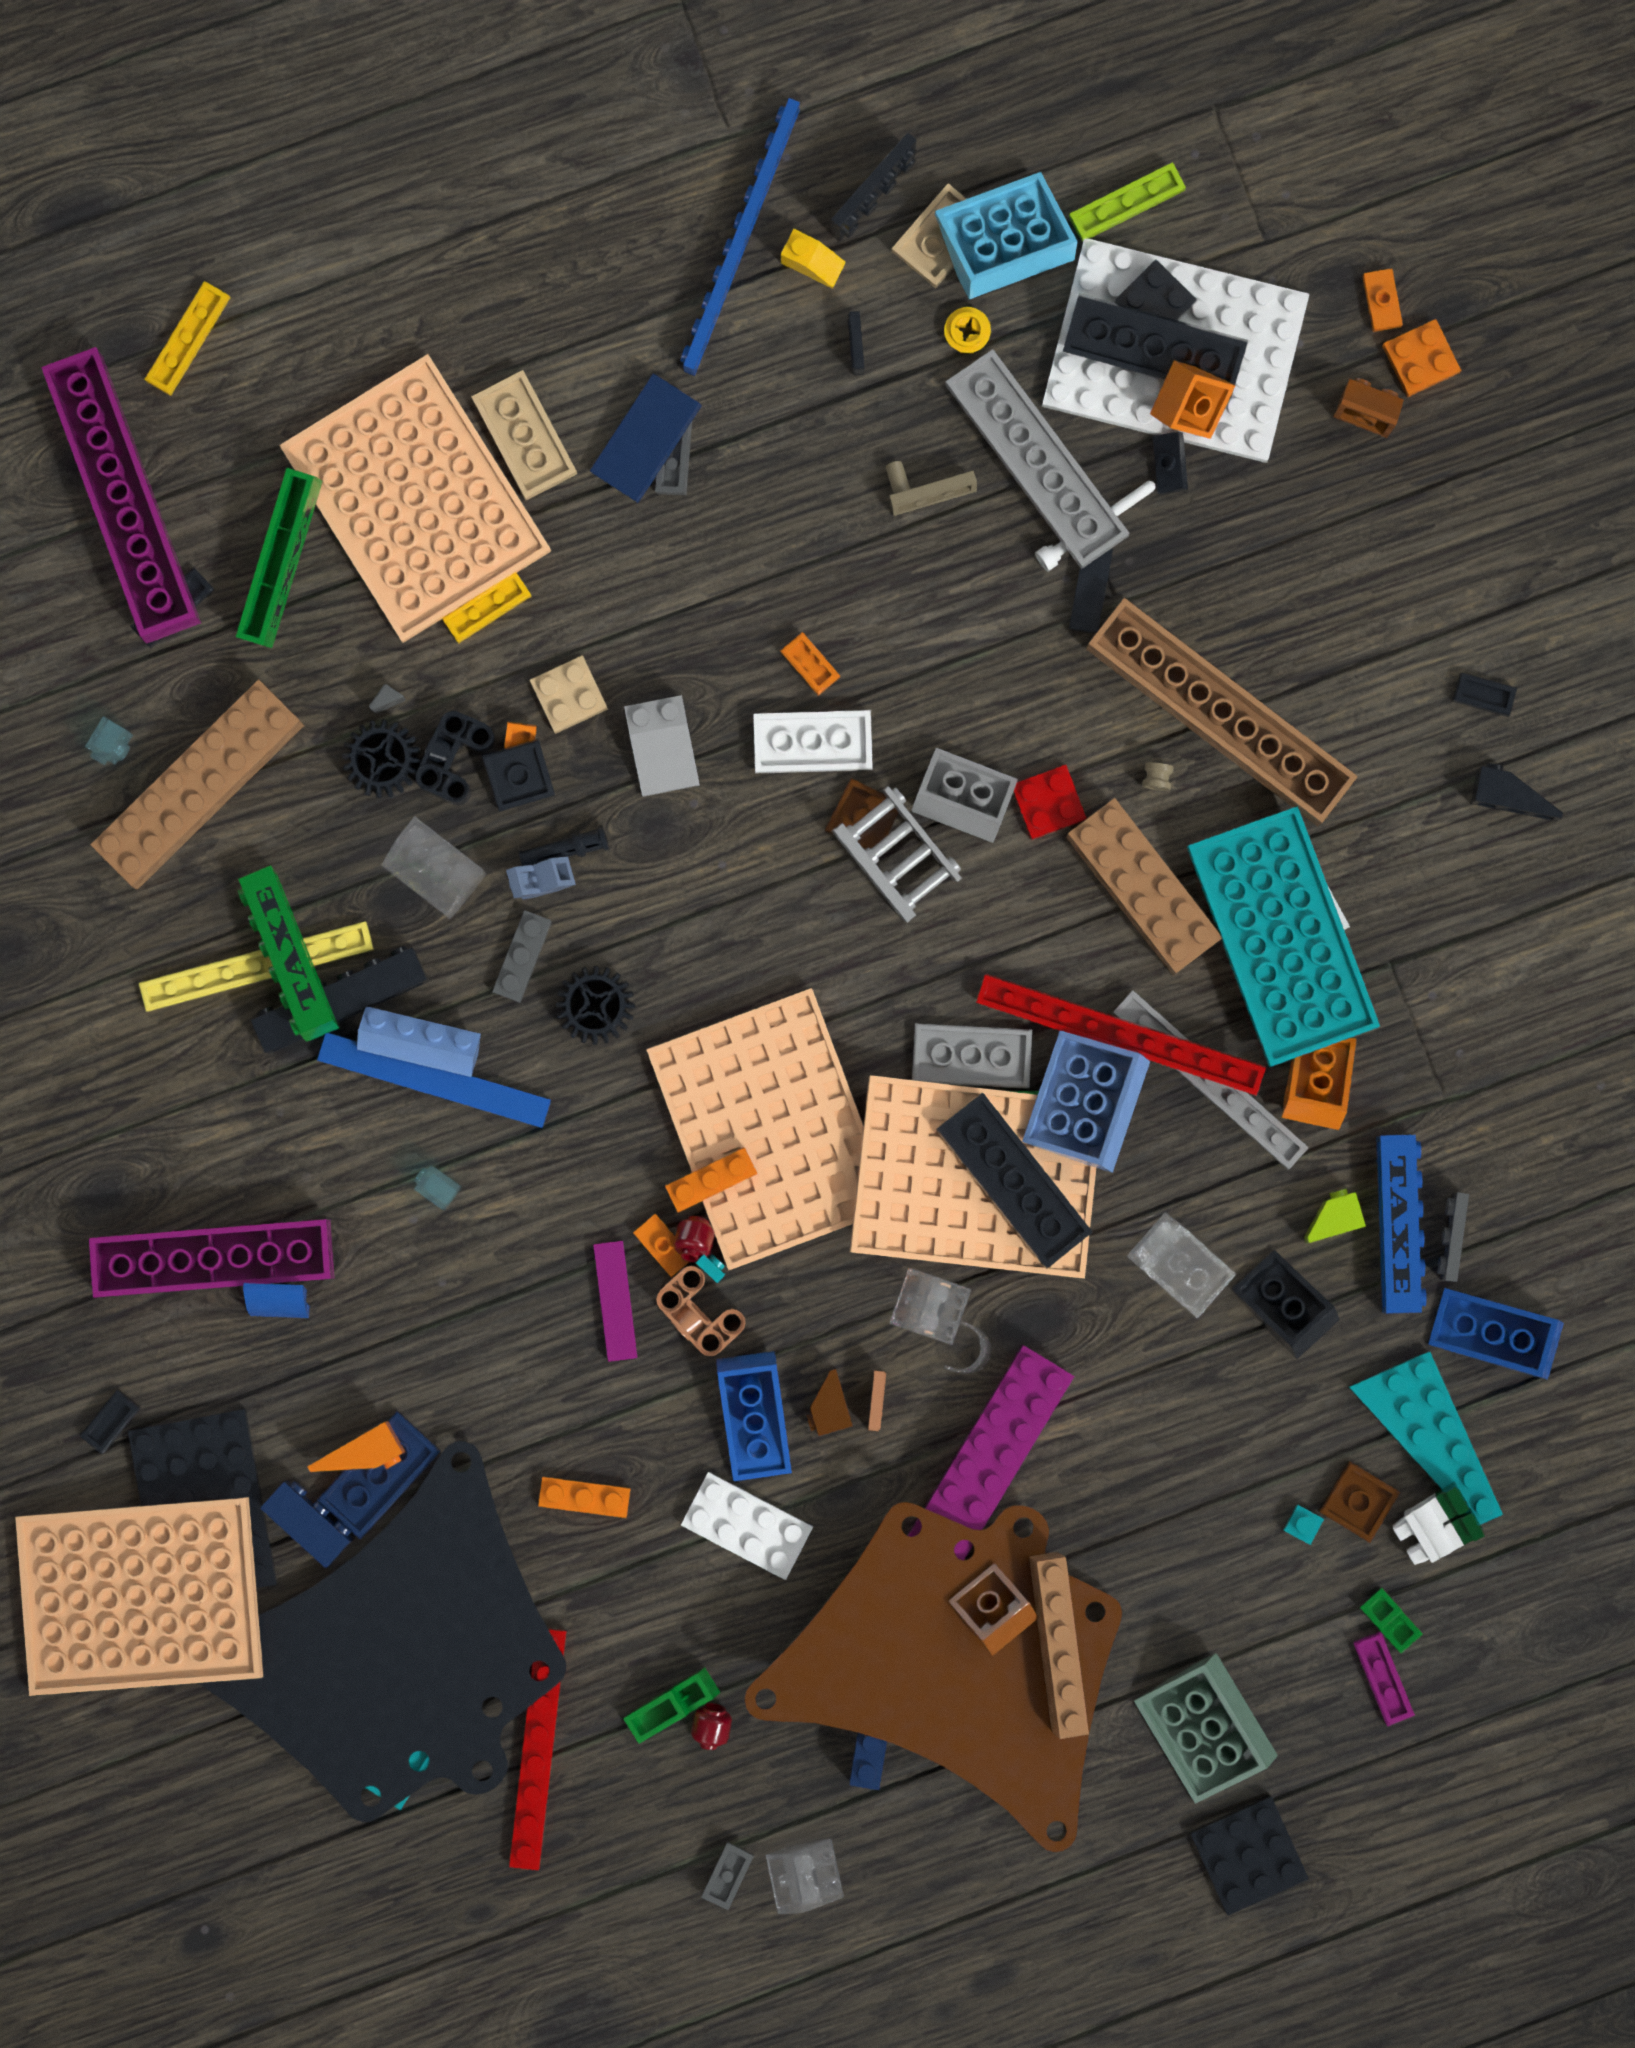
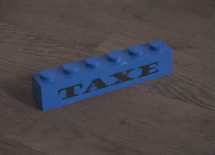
(1400, 1224)

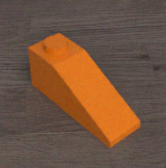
(369, 1450)

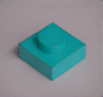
(712, 1267)
(1303, 1524)

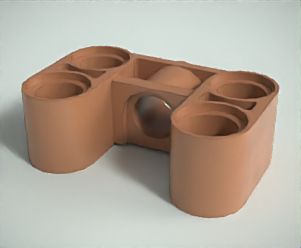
(691, 1320)

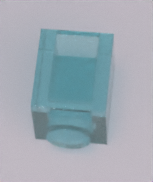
(436, 1186)

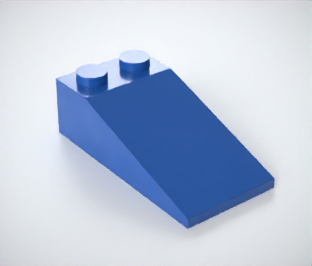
(1496, 1333)
(753, 1416)

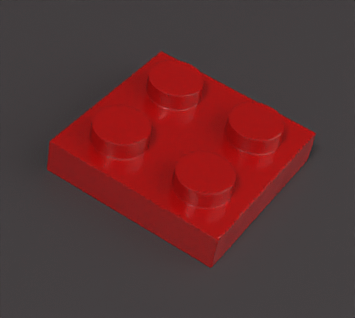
(1049, 802)

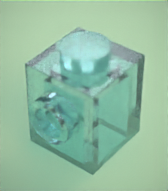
(109, 742)

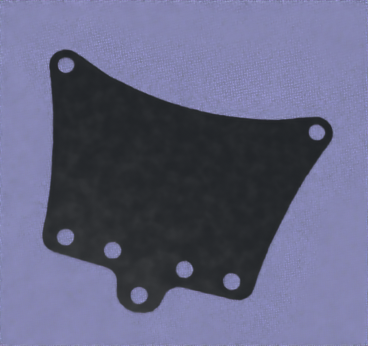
(405, 1651)

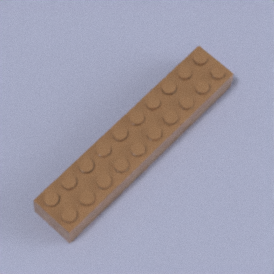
(1221, 712)

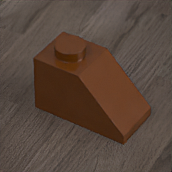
(829, 1407)

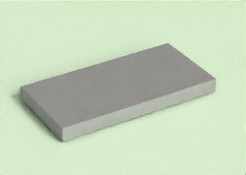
(972, 1055)

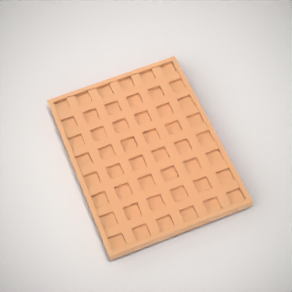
(782, 1095)
(925, 1203)

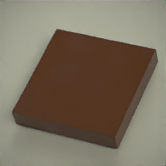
(854, 805)
(1359, 1501)

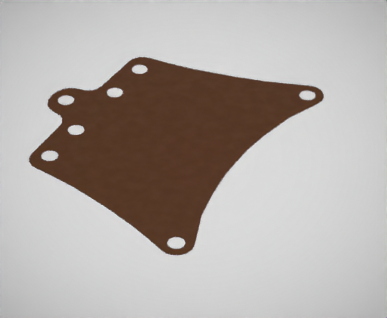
(909, 1671)

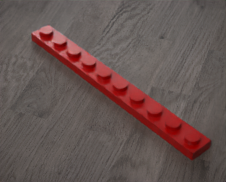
(1121, 1033)

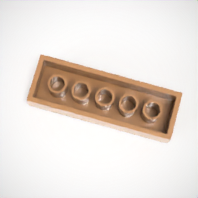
(1143, 886)

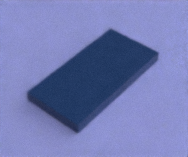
(645, 438)
(364, 1495)

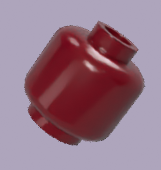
(694, 1238)
(711, 1726)

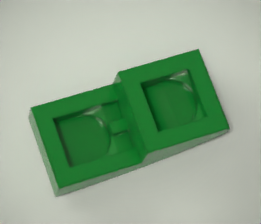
(1391, 1621)

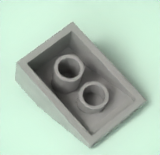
(661, 746)

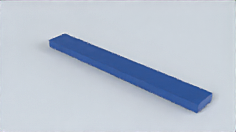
(437, 1082)

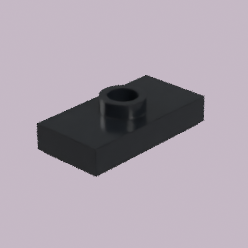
(1170, 463)

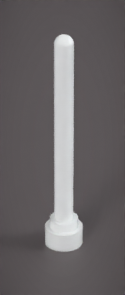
(1049, 556)

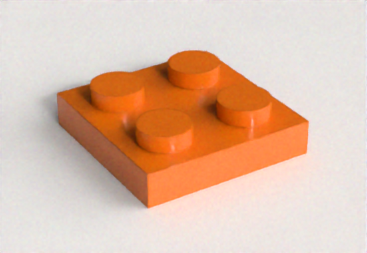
(1421, 358)

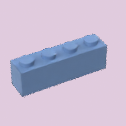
(418, 1041)

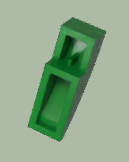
(672, 1705)

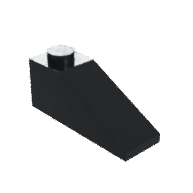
(1508, 793)

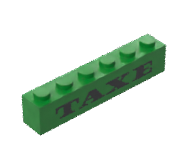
(279, 558)
(287, 953)

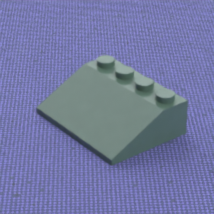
(1206, 1728)

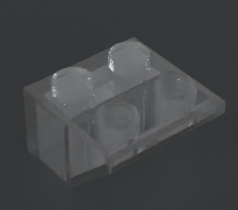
(930, 1306)
(804, 1876)

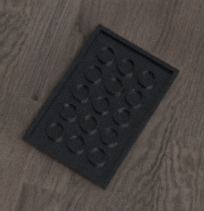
(204, 1462)

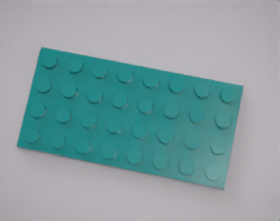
(1283, 936)

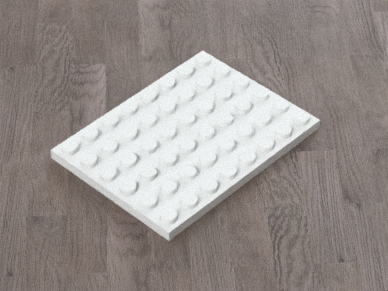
(1225, 303)

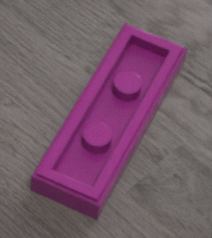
(1383, 1678)

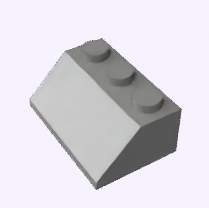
(964, 795)

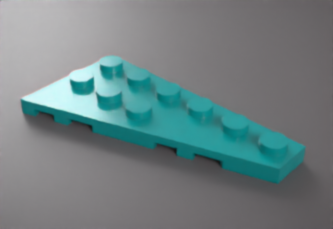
(1424, 1421)

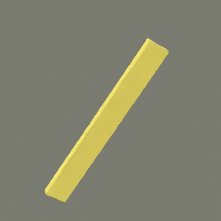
(249, 968)

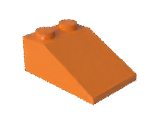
(1320, 1085)

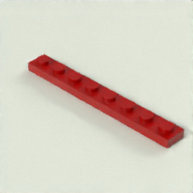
(536, 1769)

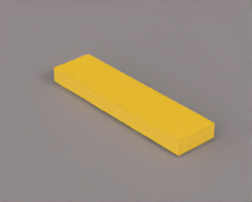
(187, 338)

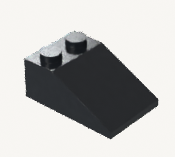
(1286, 1304)

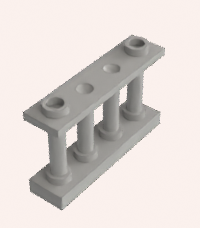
(869, 857)

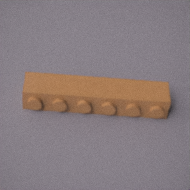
(1058, 1645)

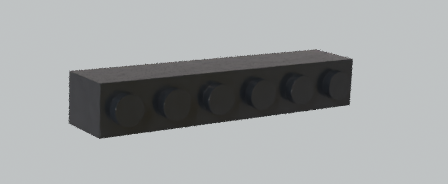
(348, 995)

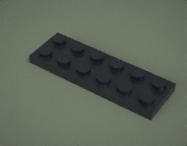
(1149, 341)
(1014, 1180)

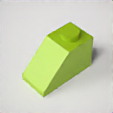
(1336, 1217)

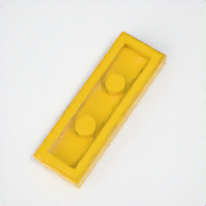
(486, 607)

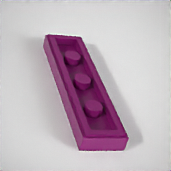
(615, 1301)

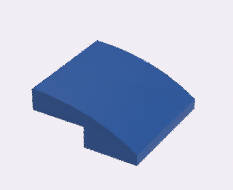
(276, 1300)

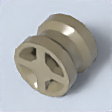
(1157, 776)

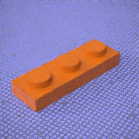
(711, 1180)
(584, 1497)

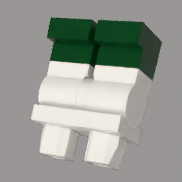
(1440, 1525)

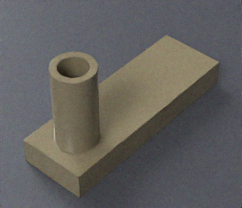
(909, 499)

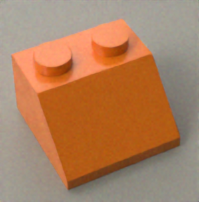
(1192, 400)

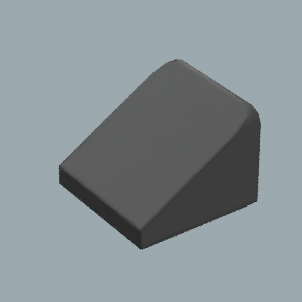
(385, 699)

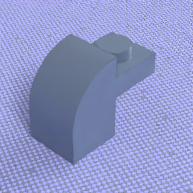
(540, 878)

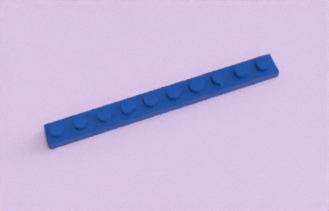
(744, 224)

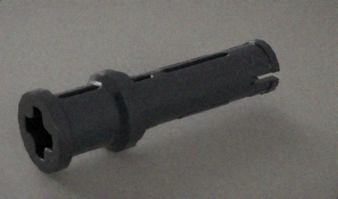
(577, 845)

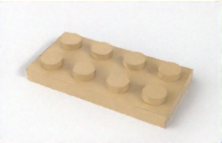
(524, 435)

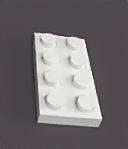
(813, 741)
(747, 1525)

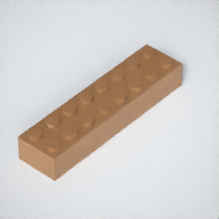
(197, 785)

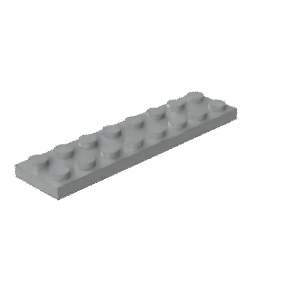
(1037, 459)

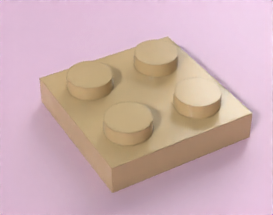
(568, 694)

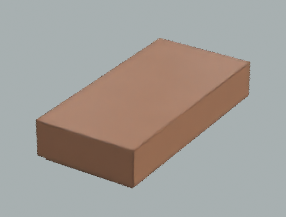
(877, 1400)

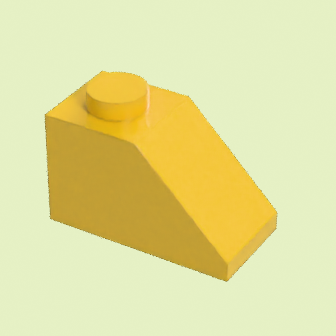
(812, 258)

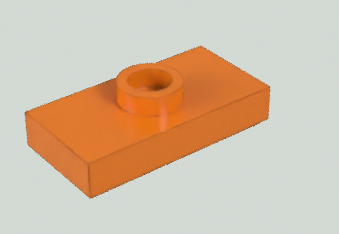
(1382, 300)
(810, 663)
(660, 1244)

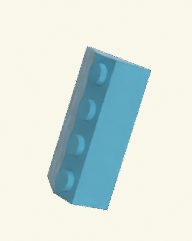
(1006, 235)

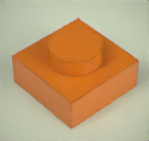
(519, 733)

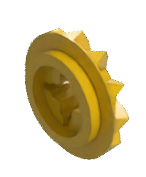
(961, 318)

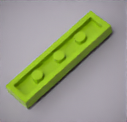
(1127, 202)

